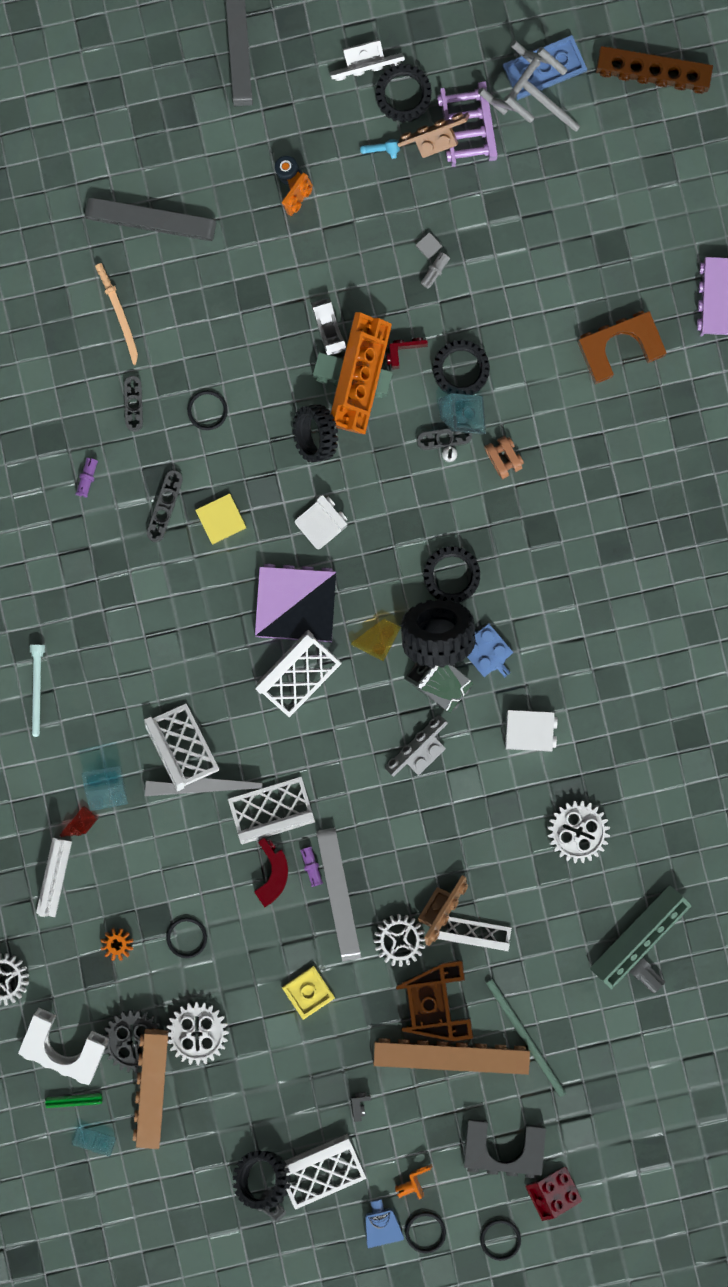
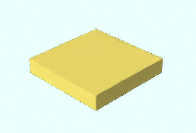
(220, 519)
(308, 992)

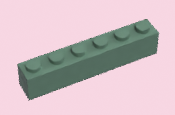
(640, 937)

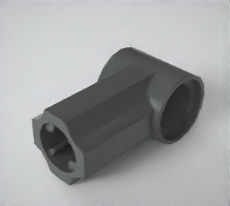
(643, 972)

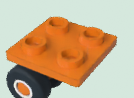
(299, 184)

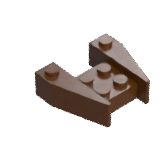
(431, 1005)

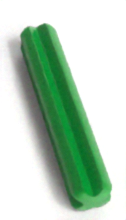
(74, 1100)

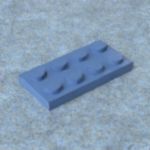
(546, 75)

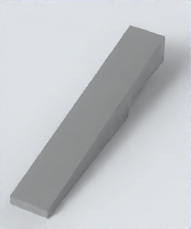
(202, 785)

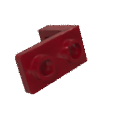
(393, 357)

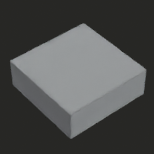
(428, 246)

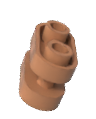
(506, 446)

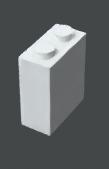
(530, 731)

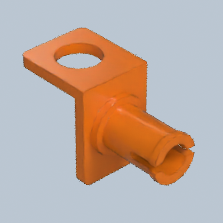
(413, 1185)

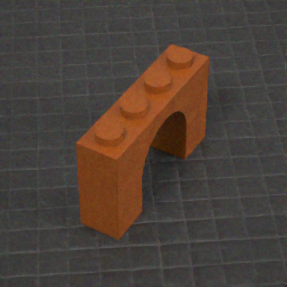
(640, 328)

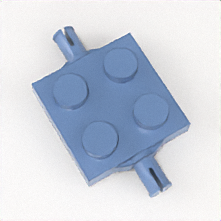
(489, 652)

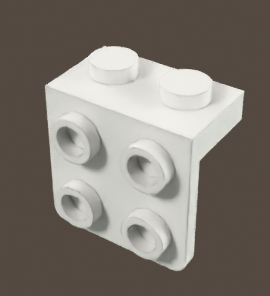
(321, 522)

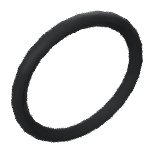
(207, 427)
(169, 936)
(442, 1238)
(518, 1240)

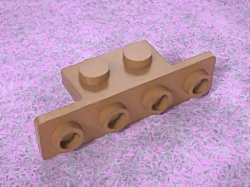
(436, 137)
(439, 907)

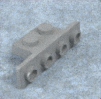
(420, 750)

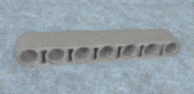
(338, 894)

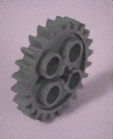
(117, 1041)

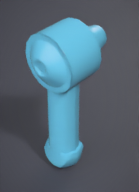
(390, 147)

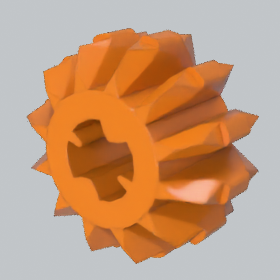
(120, 938)

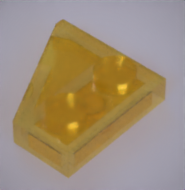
(378, 639)

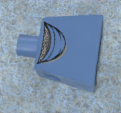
(382, 1225)

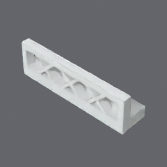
(483, 942)

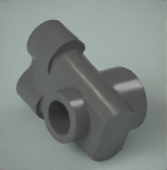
(278, 1214)

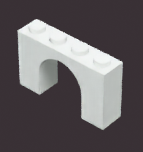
(37, 1048)

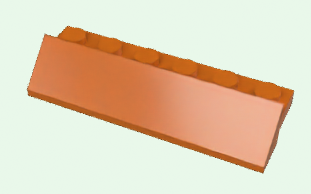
(360, 373)

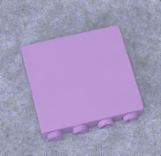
(714, 297)

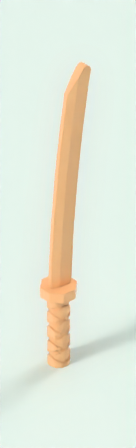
(110, 290)

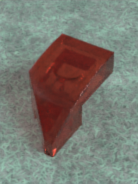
(80, 824)

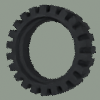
(403, 70)
(467, 346)
(326, 430)
(455, 552)
(242, 1180)

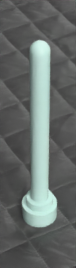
(37, 652)

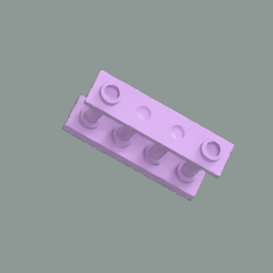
(486, 130)

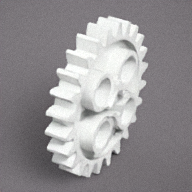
(572, 848)
(215, 1033)

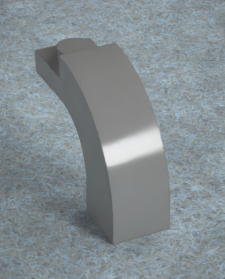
(328, 326)

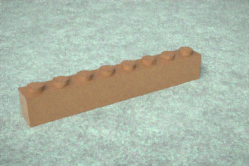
(449, 1057)

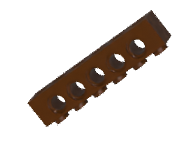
(664, 64)

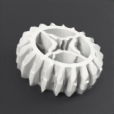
(385, 930)
(7, 987)

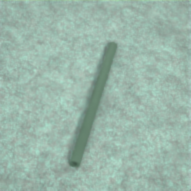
(526, 1038)

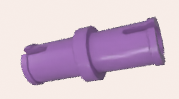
(86, 477)
(311, 866)

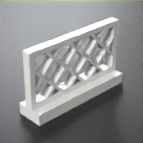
(285, 662)
(166, 754)
(276, 826)
(54, 877)
(317, 1155)

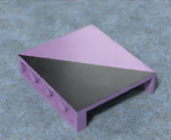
(295, 602)

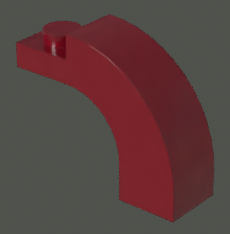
(275, 885)

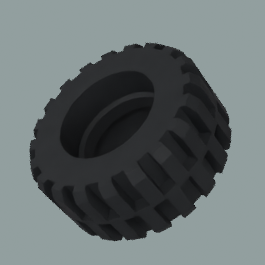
(438, 633)

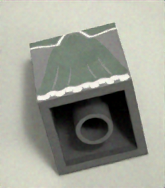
(441, 685)

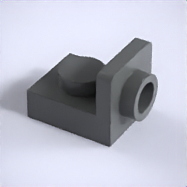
(358, 1110)

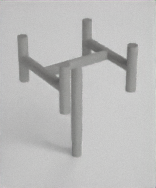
(509, 102)

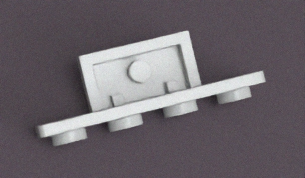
(363, 58)

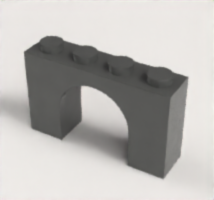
(528, 1162)

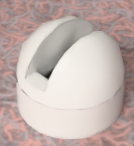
(453, 454)

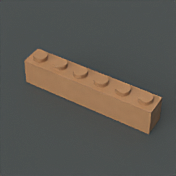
(151, 1089)

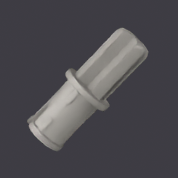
(435, 270)

